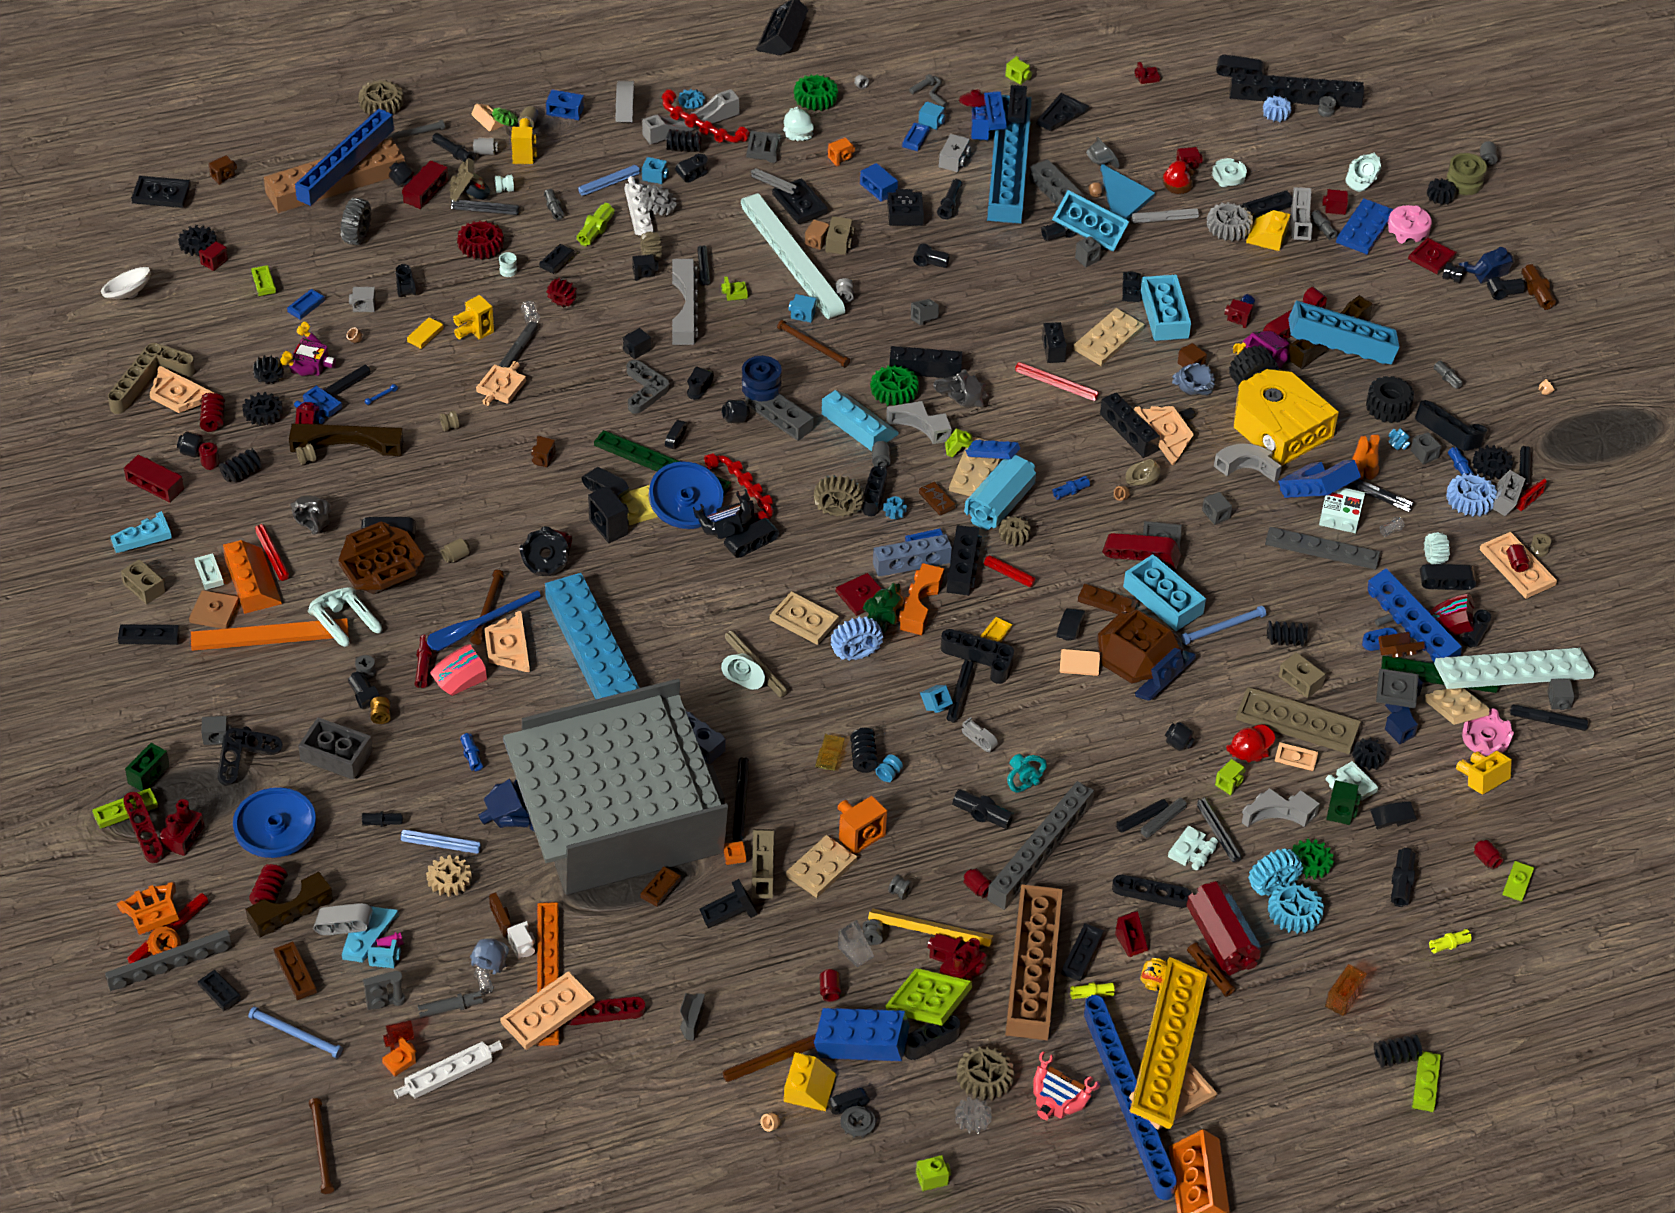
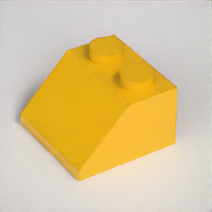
(1269, 230)
(809, 1082)

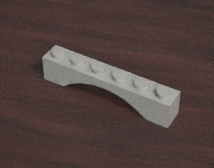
(718, 108)
(683, 324)

